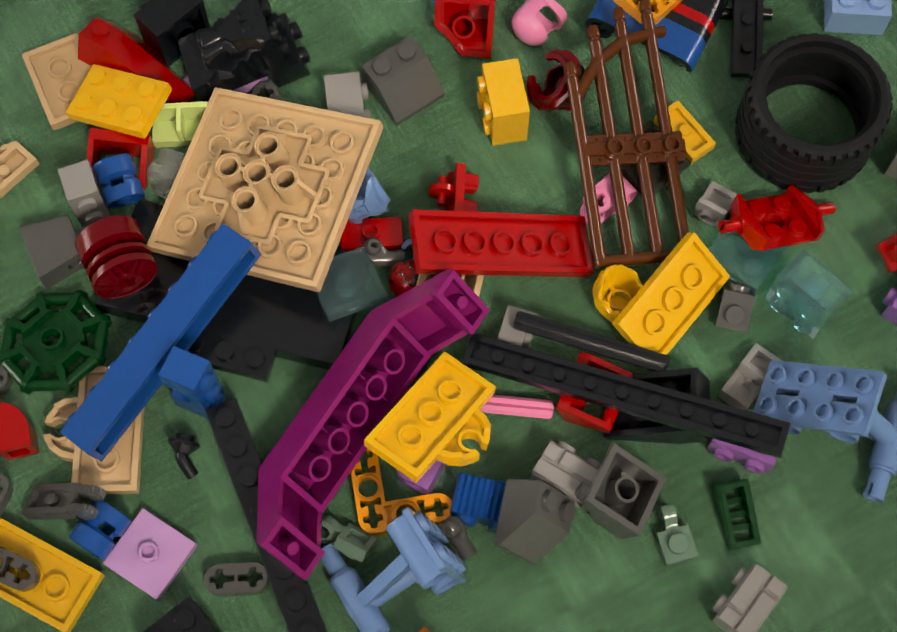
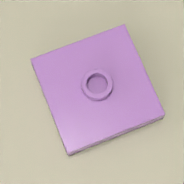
(150, 554)

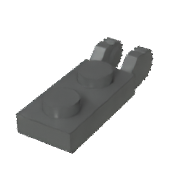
(62, 501)

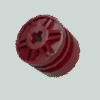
(116, 257)

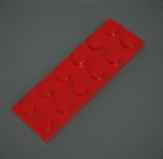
(500, 243)

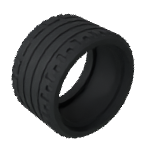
(828, 65)

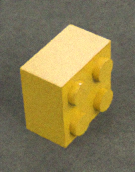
(503, 102)

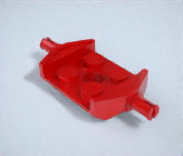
(792, 217)

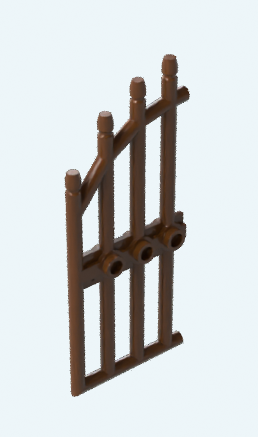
(626, 149)

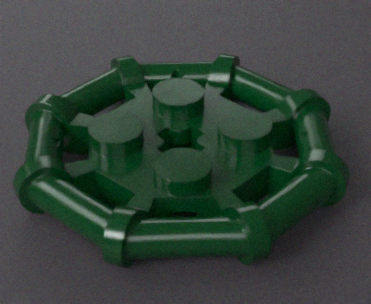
(66, 351)

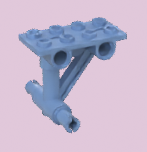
(839, 403)
(422, 560)

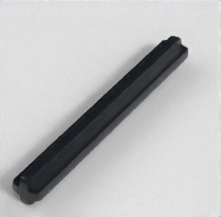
(590, 342)

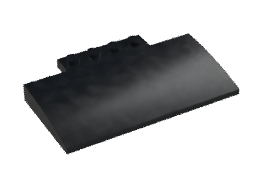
(253, 324)

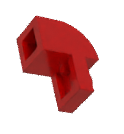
(17, 433)

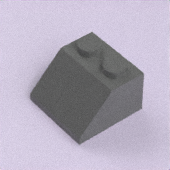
(402, 80)
(623, 493)
(533, 519)

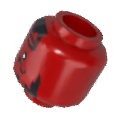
(402, 277)

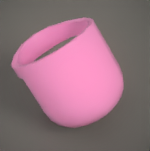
(532, 26)

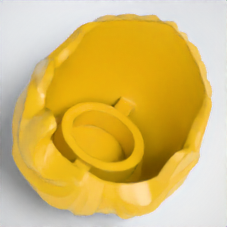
(614, 290)

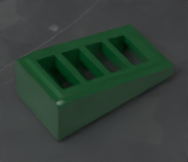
(748, 511)

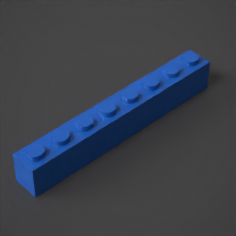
(175, 322)

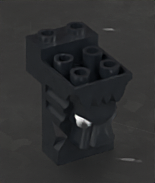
(244, 49)

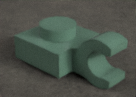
(349, 539)
(674, 542)

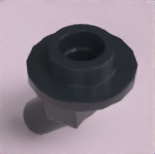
(183, 446)

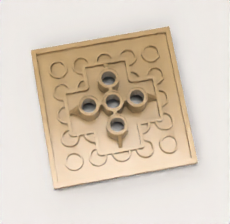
(273, 176)

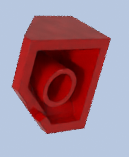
(467, 25)

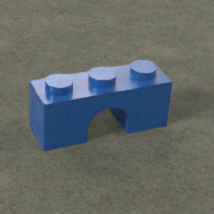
(192, 381)

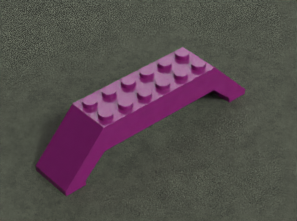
(347, 405)

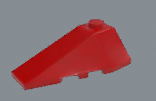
(120, 49)

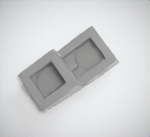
(748, 378)

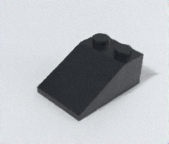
(635, 428)

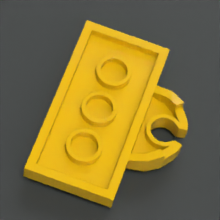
(435, 420)

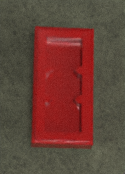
(384, 229)

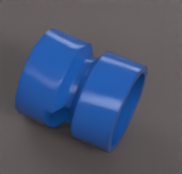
(115, 171)
(100, 542)

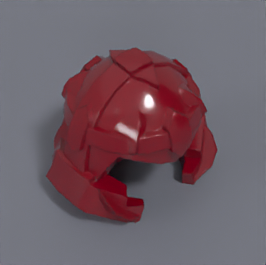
(556, 92)

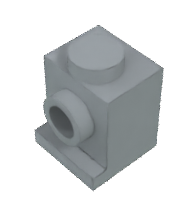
(511, 335)

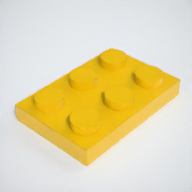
(119, 101)

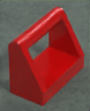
(119, 143)
(572, 409)

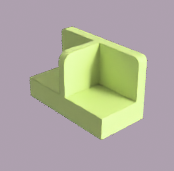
(177, 124)

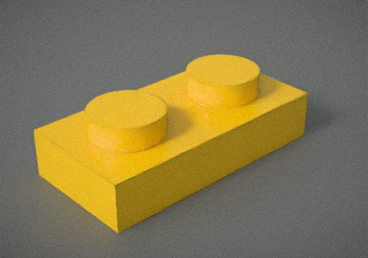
(696, 139)

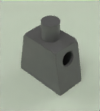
(53, 249)

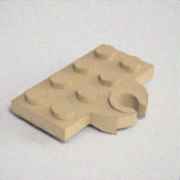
(121, 467)

